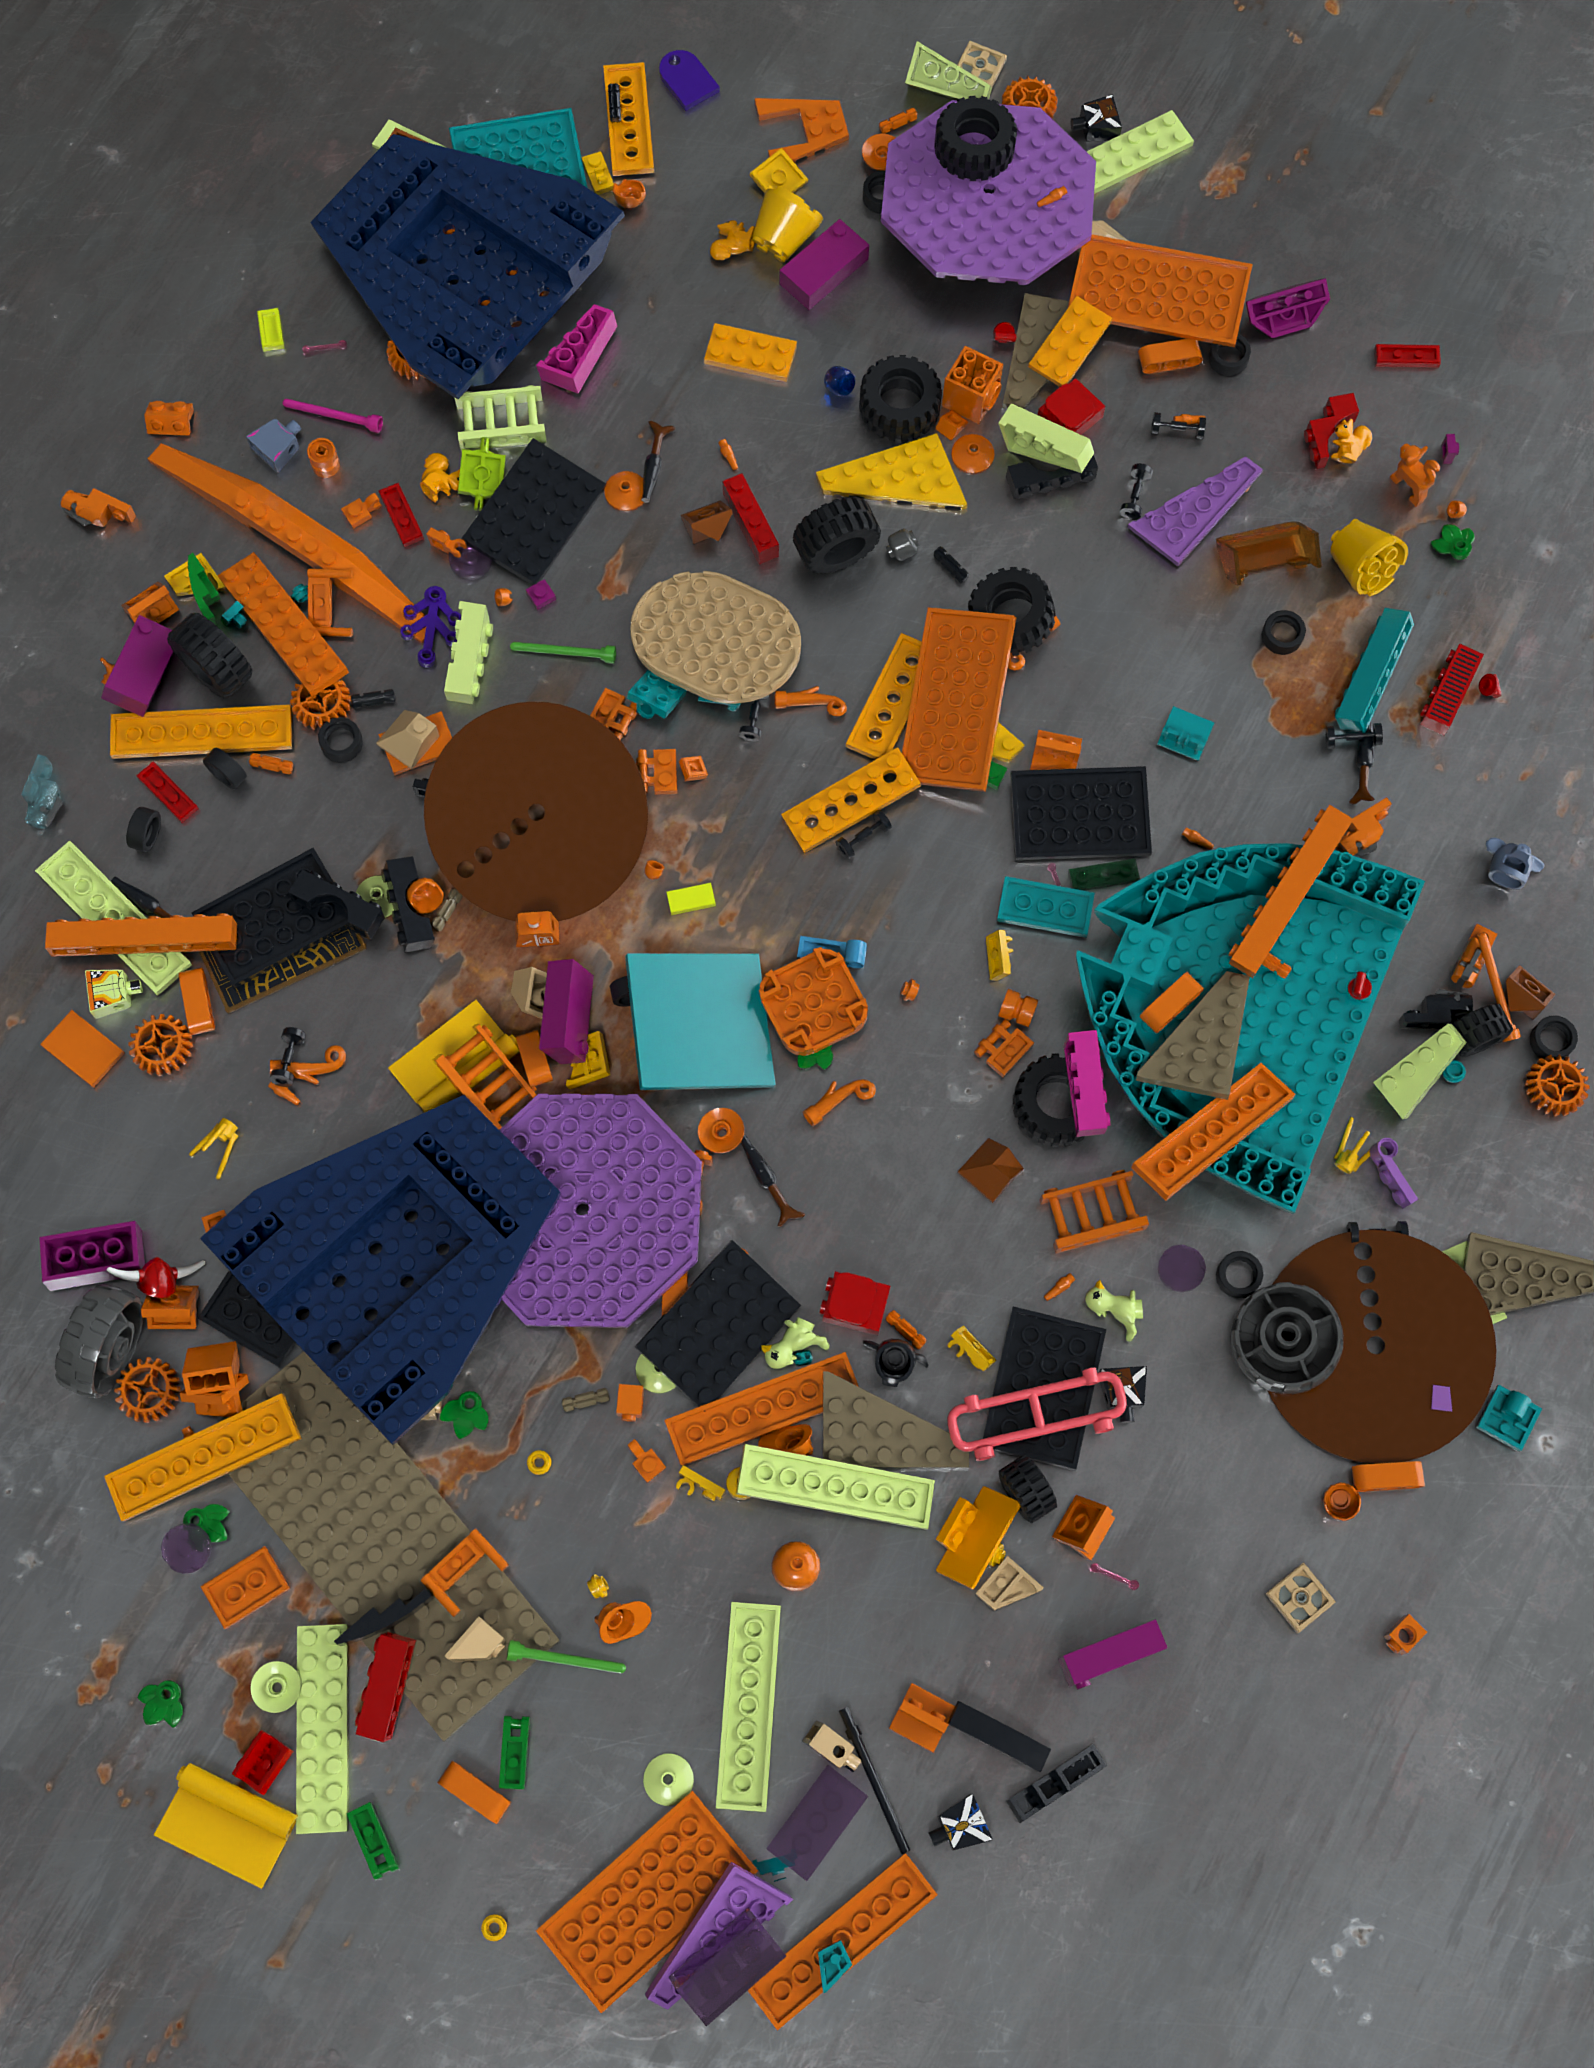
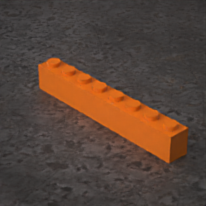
(1290, 891)
(141, 935)

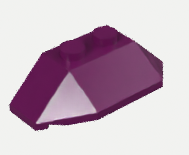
(1288, 308)

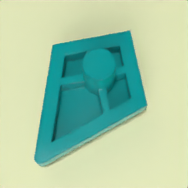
(833, 1964)

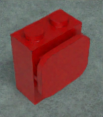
(1073, 407)
(855, 1302)

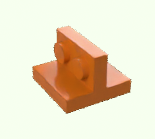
(152, 604)
(1055, 751)
(173, 1311)
(218, 1403)
(1084, 1526)
(922, 1717)

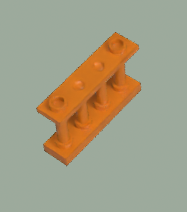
(462, 1082)
(1088, 1234)

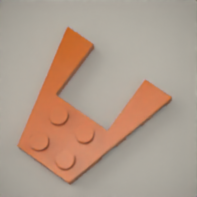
(821, 122)

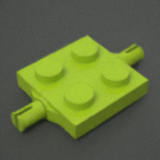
(480, 473)

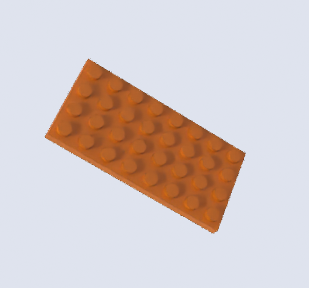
(1163, 289)
(958, 697)
(642, 1902)

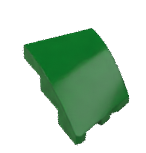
(202, 588)

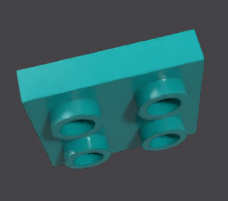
(655, 696)
(1509, 1417)

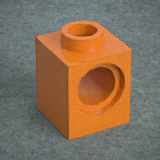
(630, 1402)
(1413, 1629)

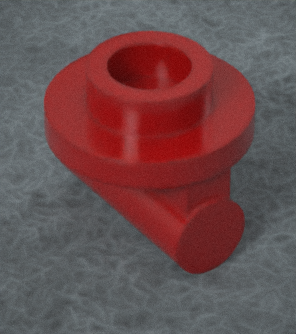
(1004, 332)
(1490, 686)
(1360, 987)

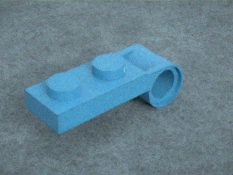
(852, 951)

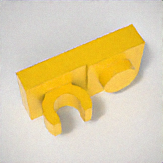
(598, 173)
(998, 955)
(975, 1350)
(710, 1489)

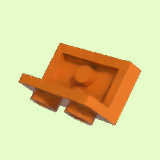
(168, 418)

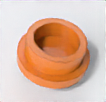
(909, 990)

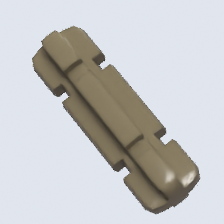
(446, 910)
(585, 1399)

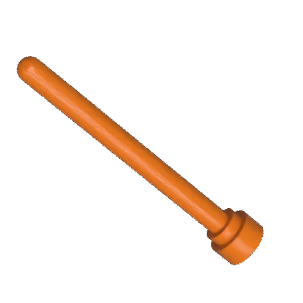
(1495, 983)

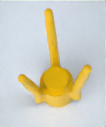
(223, 1131)
(1347, 1160)

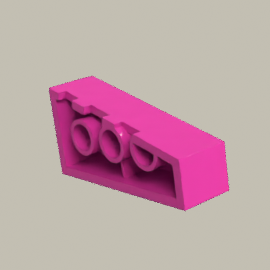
(579, 351)
(1086, 1083)

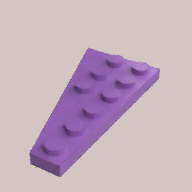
(1192, 514)
(729, 1898)

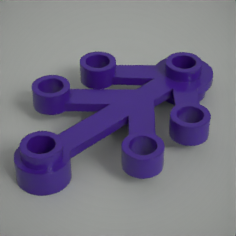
(431, 622)

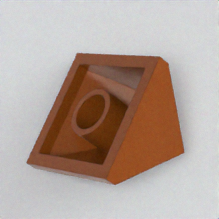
(707, 521)
(1527, 993)
(991, 1169)

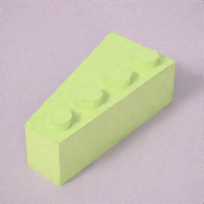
(942, 77)
(1044, 440)
(468, 653)
(1416, 1073)

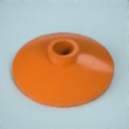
(874, 148)
(971, 461)
(622, 498)
(713, 1123)

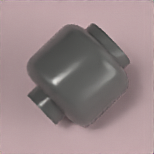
(902, 544)

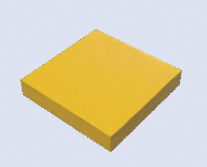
(779, 171)

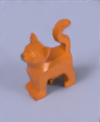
(1414, 473)

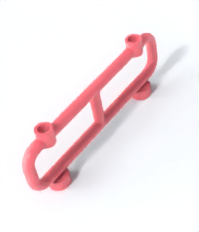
(983, 1448)

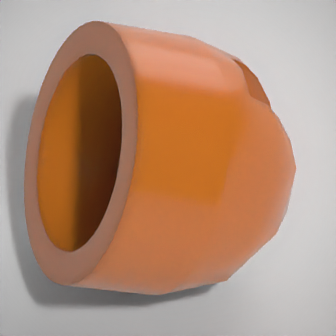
(1456, 506)
(502, 597)
(653, 869)

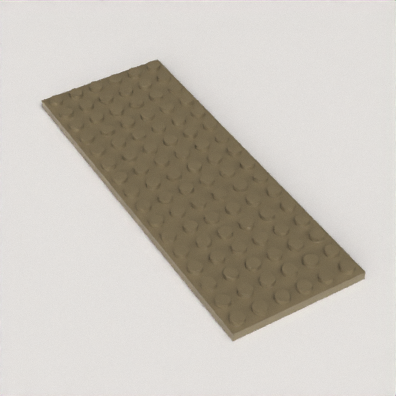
(370, 1533)

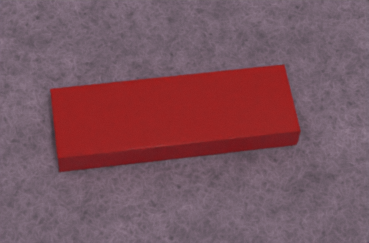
(1407, 355)
(401, 514)
(167, 792)

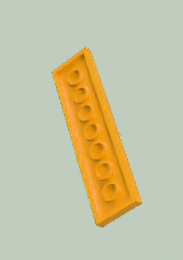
(201, 731)
(202, 1457)

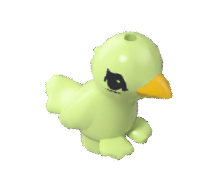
(1122, 1307)
(796, 1337)

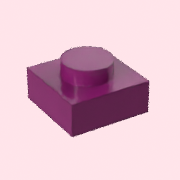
(1450, 448)
(541, 594)

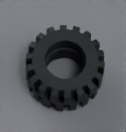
(1483, 1029)
(1028, 1486)

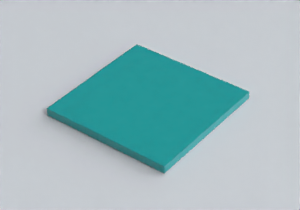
(531, 141)
(699, 1021)

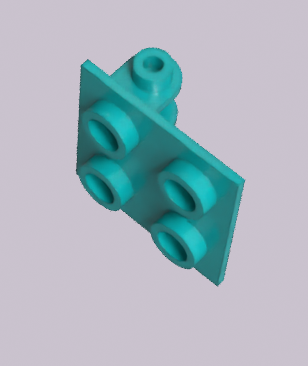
(1185, 733)

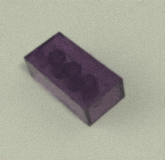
(817, 1822)
(727, 1966)

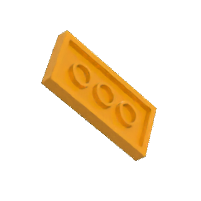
(1070, 342)
(750, 352)

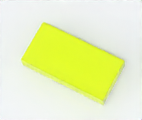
(270, 329)
(691, 899)

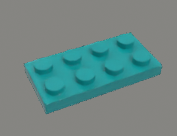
(1045, 907)

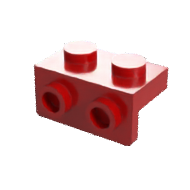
(262, 1762)

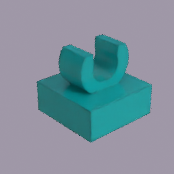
(233, 615)

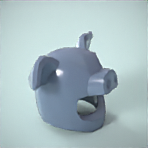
(1511, 863)

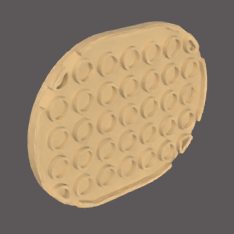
(716, 637)

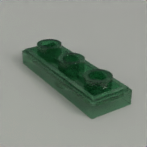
(1091, 878)

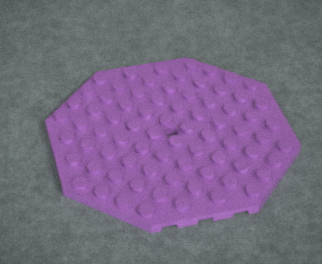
(987, 235)
(639, 1217)

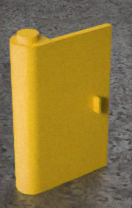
(423, 1077)
(226, 1825)

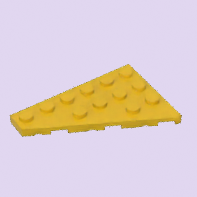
(907, 472)

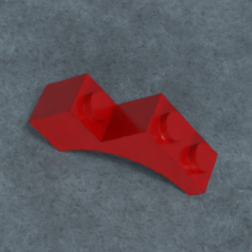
(1320, 430)

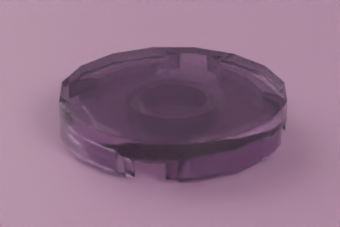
(470, 564)
(1181, 1268)
(186, 1548)

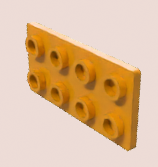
(974, 1535)

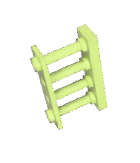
(506, 436)

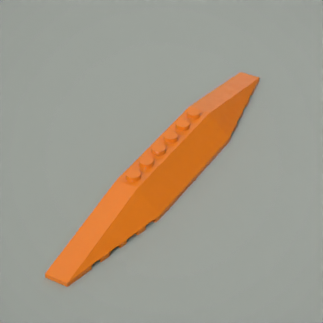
(290, 529)

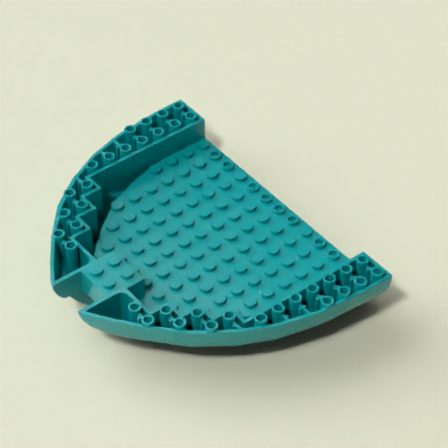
(1293, 1025)

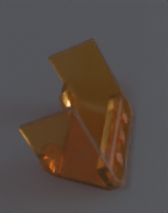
(1268, 547)

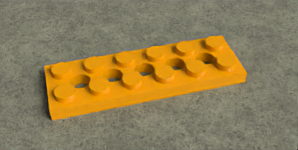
(639, 126)
(878, 702)
(849, 815)

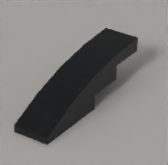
(375, 1623)
(999, 1736)
(1056, 1783)

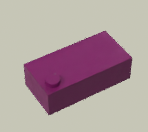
(824, 264)
(139, 667)
(566, 1012)
(85, 1255)
(1112, 1654)

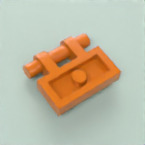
(607, 709)
(664, 770)
(1009, 1052)

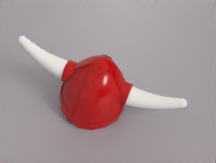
(156, 1276)

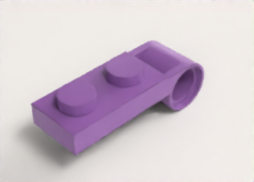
(1390, 1173)

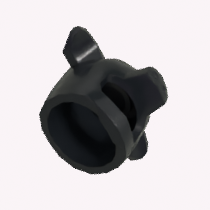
(894, 1360)

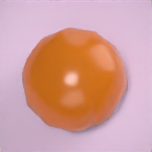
(629, 193)
(425, 895)
(1342, 1501)

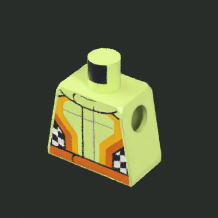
(110, 991)

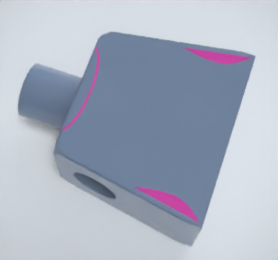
(275, 442)

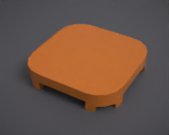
(813, 1002)

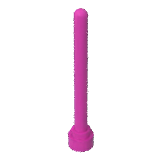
(373, 423)

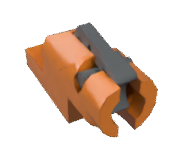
(95, 508)
(1365, 830)
(1471, 959)

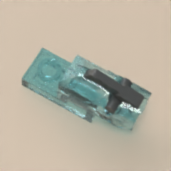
(41, 795)

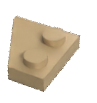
(1007, 1585)

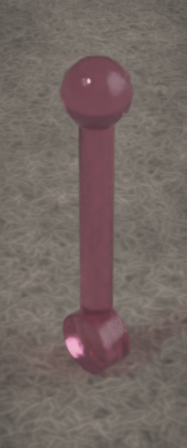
(342, 345)
(1052, 867)
(1133, 1585)

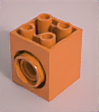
(972, 385)

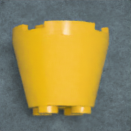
(784, 223)
(1367, 556)

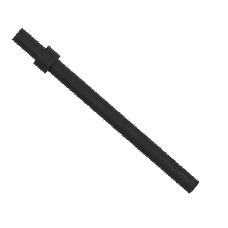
(853, 1733)

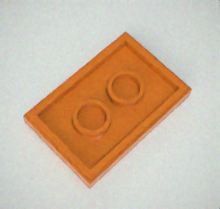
(433, 752)
(82, 1048)
(245, 1587)

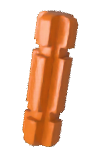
(898, 120)
(271, 763)
(1273, 963)
(906, 1329)

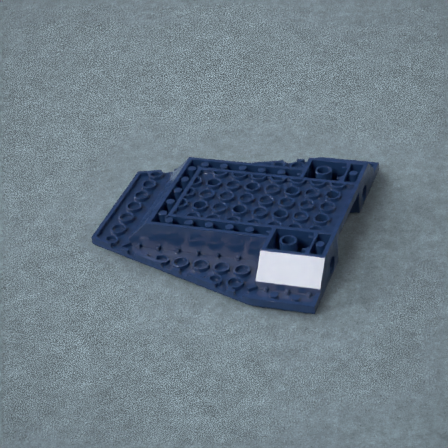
(522, 218)
(323, 1219)

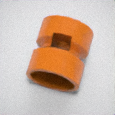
(323, 457)
(1017, 1007)

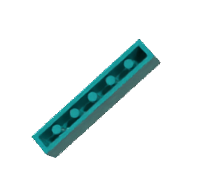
(1374, 670)

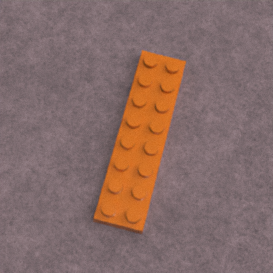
(283, 624)
(1212, 1132)
(754, 1411)
(859, 1925)

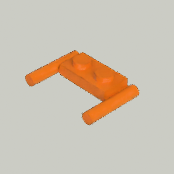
(321, 600)
(456, 1564)

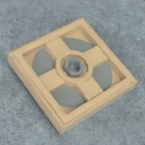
(982, 62)
(1300, 1598)

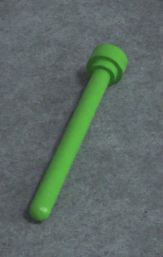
(606, 653)
(518, 1651)

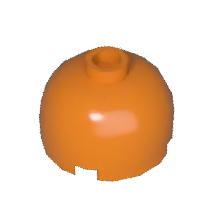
(795, 1566)

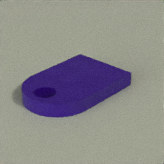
(688, 80)

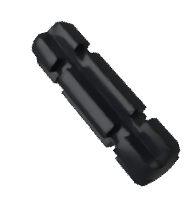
(614, 102)
(951, 564)
(373, 698)

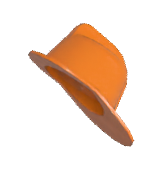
(789, 1439)
(622, 1620)

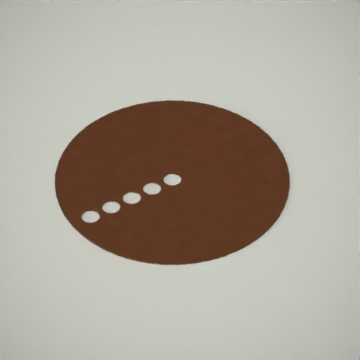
(549, 759)
(1432, 1335)

